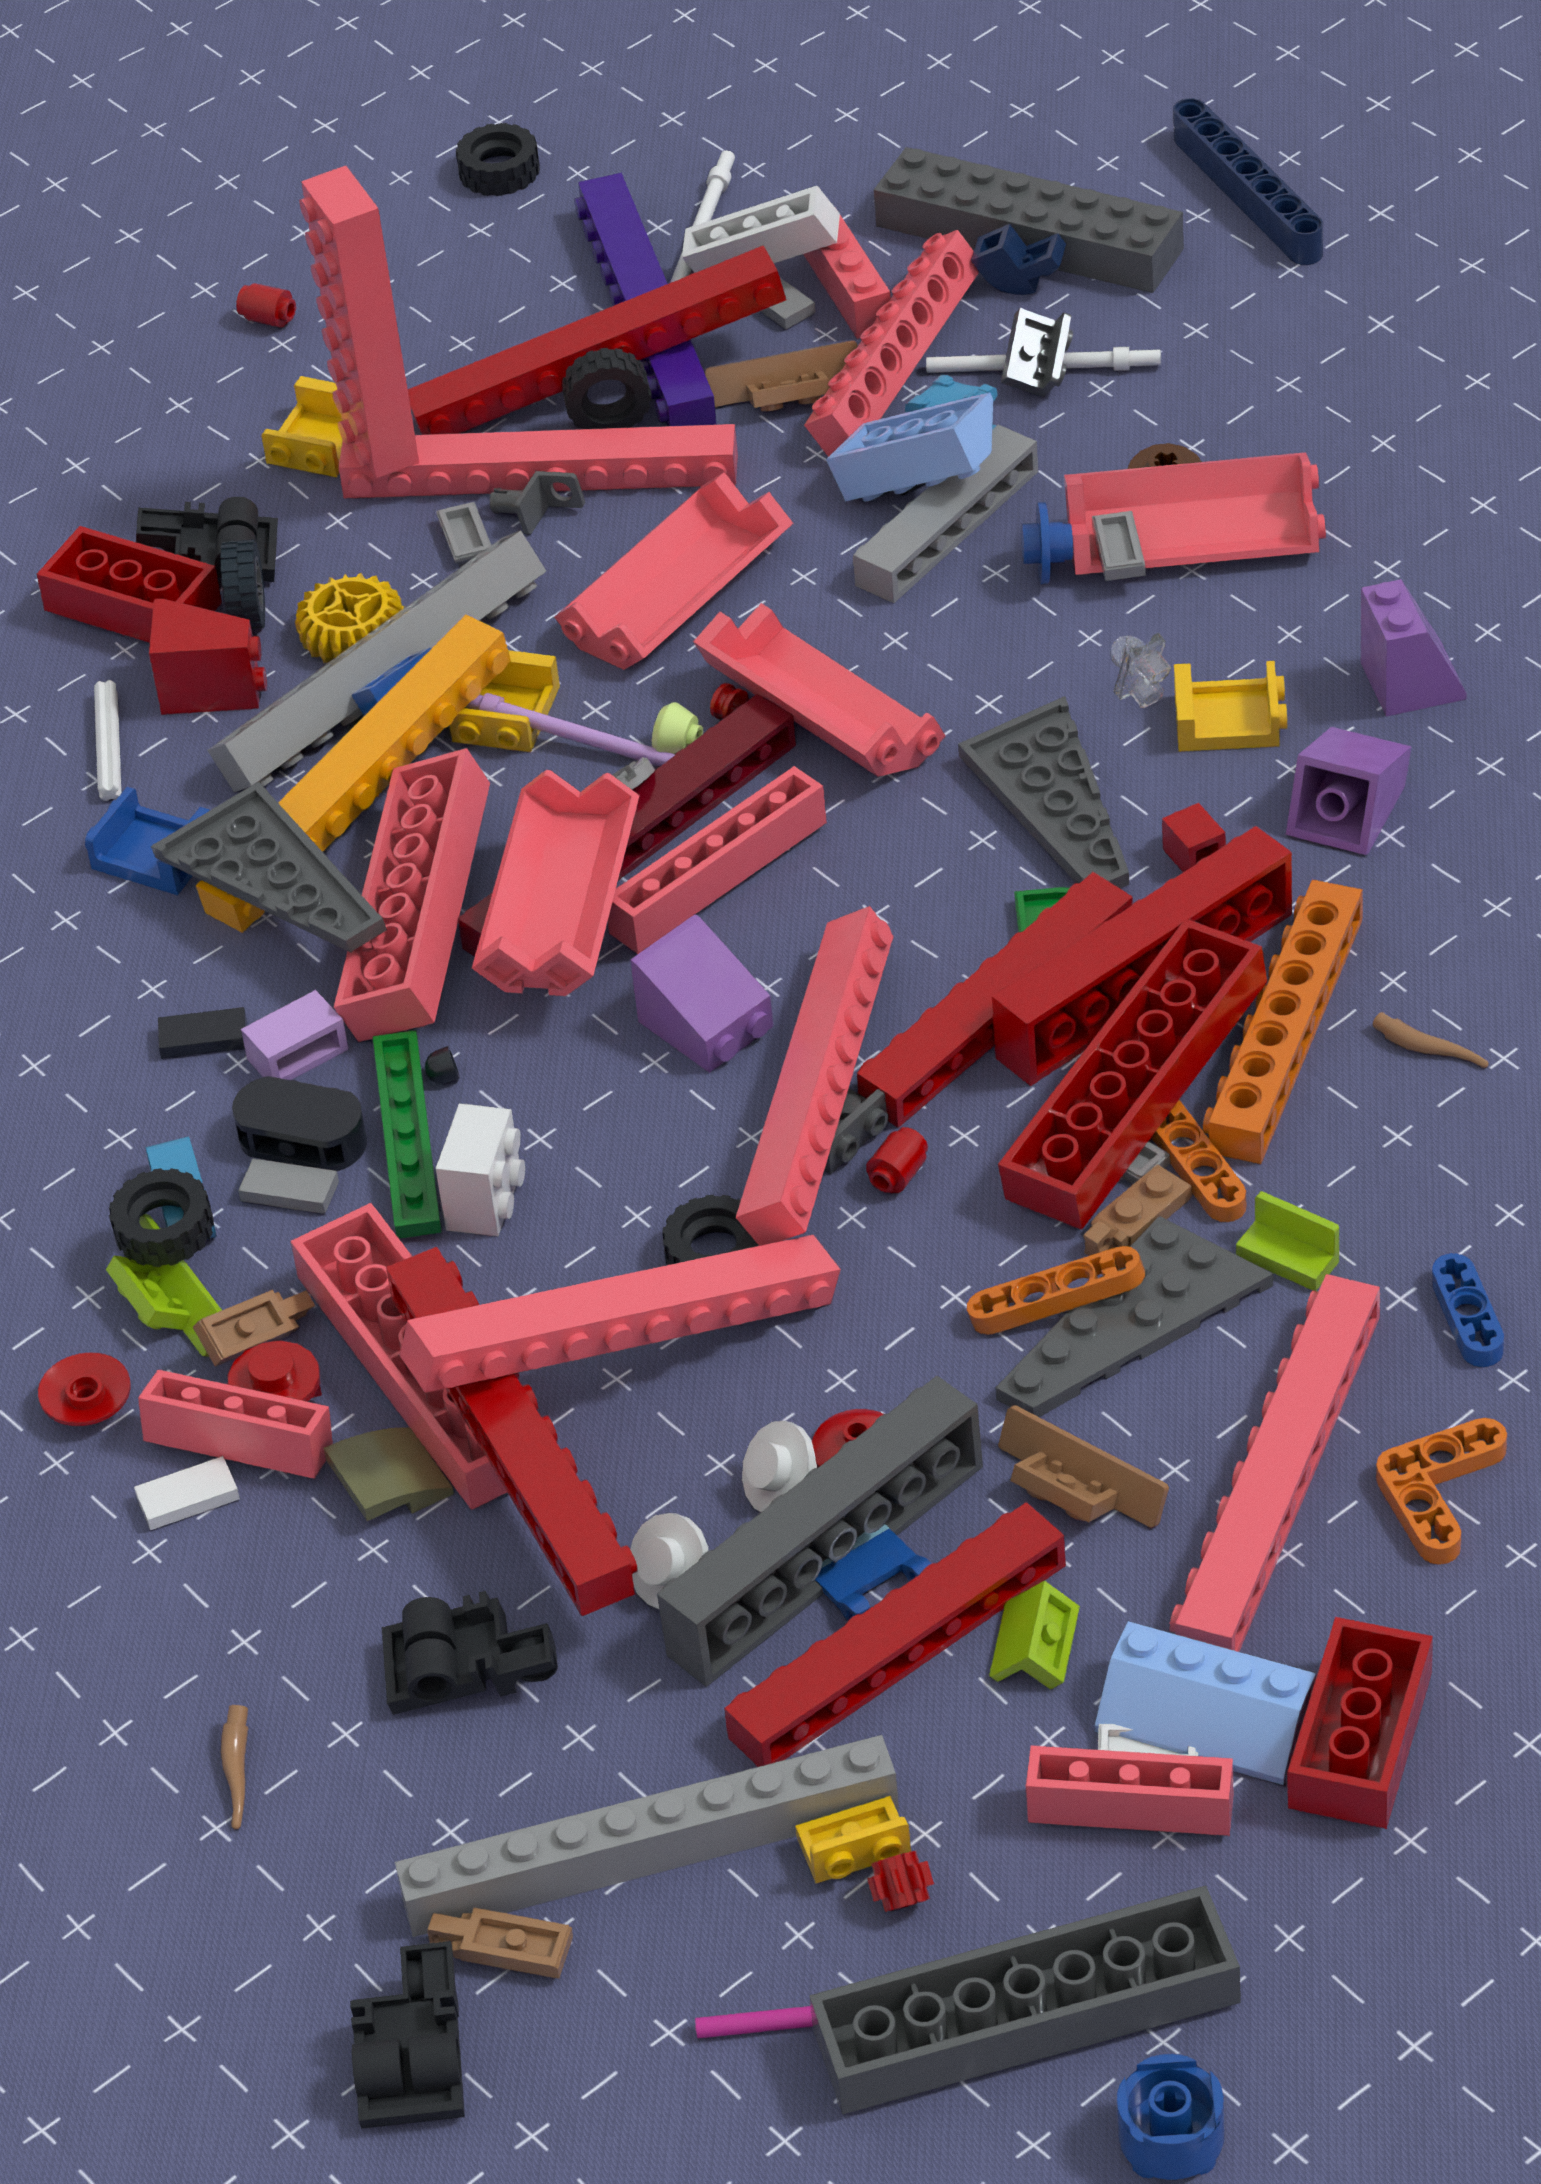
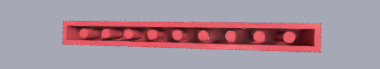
(509, 459)
(815, 1078)
(618, 1313)
(1278, 1464)

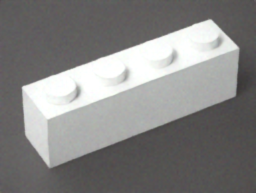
(782, 225)

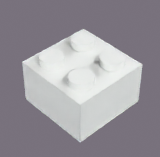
(479, 1170)

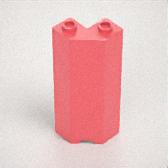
(1201, 510)
(671, 572)
(819, 693)
(555, 884)

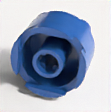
(1170, 2118)

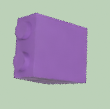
(1404, 652)
(1346, 789)
(699, 995)

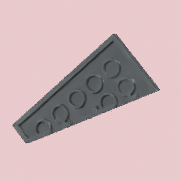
(1050, 789)

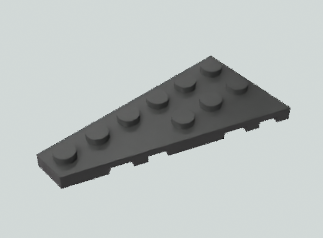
(269, 861)
(1181, 1286)

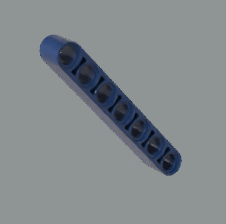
(1248, 181)

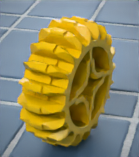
(343, 613)

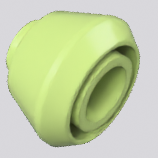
(675, 729)

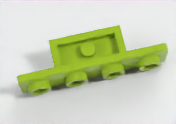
(163, 1294)

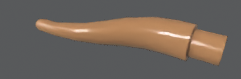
(1420, 1042)
(233, 1758)

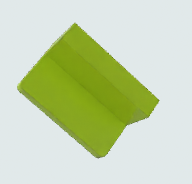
(1290, 1242)
(1036, 1635)

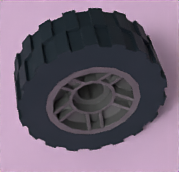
(243, 581)

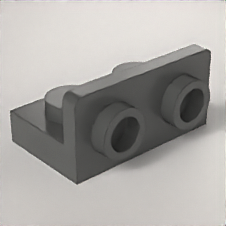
(857, 1124)

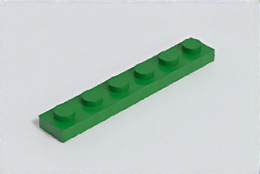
(406, 1135)

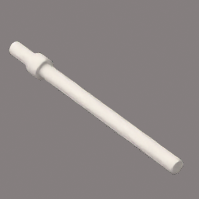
(717, 182)
(1120, 358)

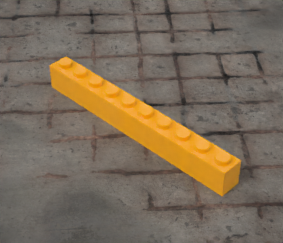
(382, 740)

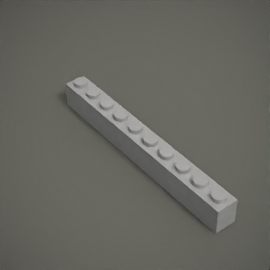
(325, 697)
(644, 1834)

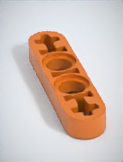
(1199, 1154)
(1054, 1285)

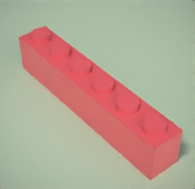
(716, 859)

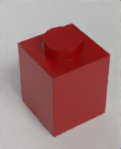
(1191, 836)

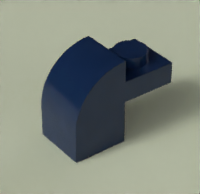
(1011, 264)

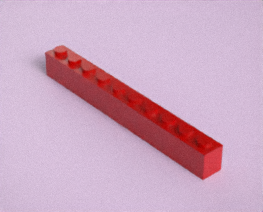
(636, 326)
(525, 1452)

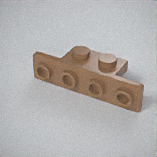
(779, 377)
(1077, 1473)

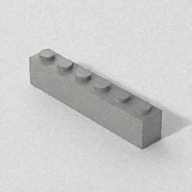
(943, 518)

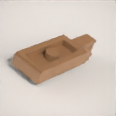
(1136, 1209)
(250, 1324)
(504, 1940)

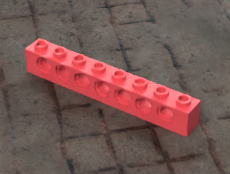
(894, 341)

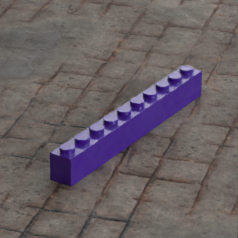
(632, 270)

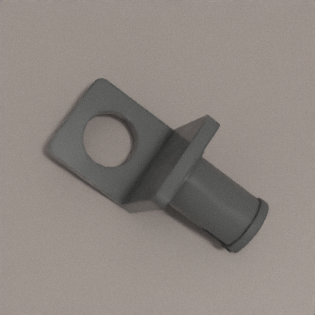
(536, 497)

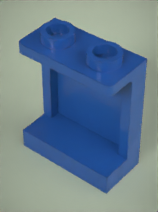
(124, 839)

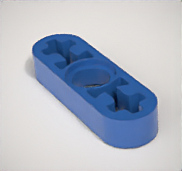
(1463, 1326)

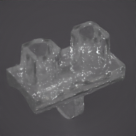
(1140, 668)

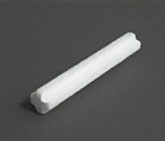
(107, 740)

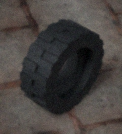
(502, 176)
(602, 366)
(156, 1190)
(699, 1218)

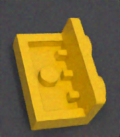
(853, 1839)

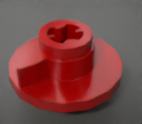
(277, 1369)

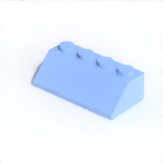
(914, 448)
(1205, 1698)

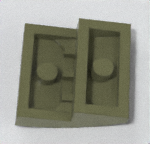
(387, 1471)

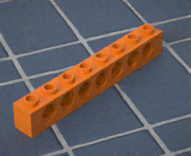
(1284, 1021)

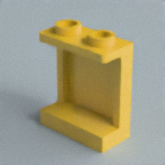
(310, 433)
(526, 682)
(1229, 711)

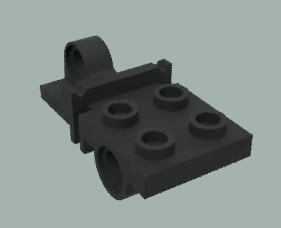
(201, 534)
(453, 1652)
(410, 2044)

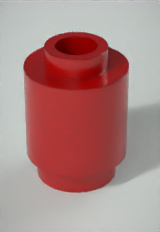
(266, 304)
(897, 1160)

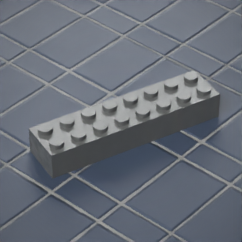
(1103, 233)
(771, 1563)
(1025, 1999)

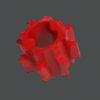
(900, 1881)

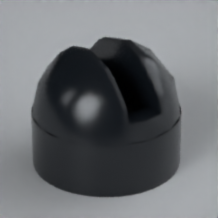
(441, 1066)

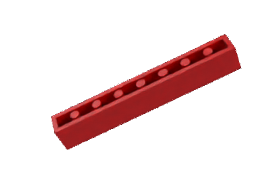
(961, 1025)
(894, 1636)

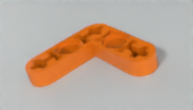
(1421, 1482)

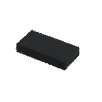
(201, 1032)

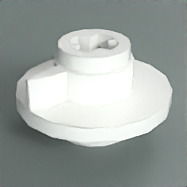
(776, 1462)
(664, 1551)

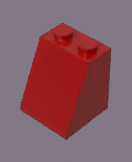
(204, 660)

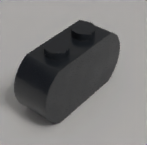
(299, 1123)

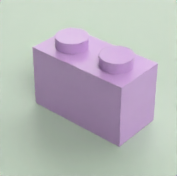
(295, 1038)

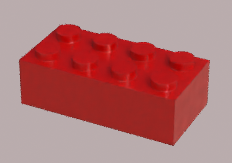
(116, 582)
(1360, 1722)

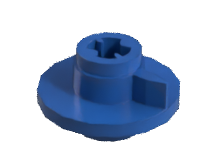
(1046, 542)

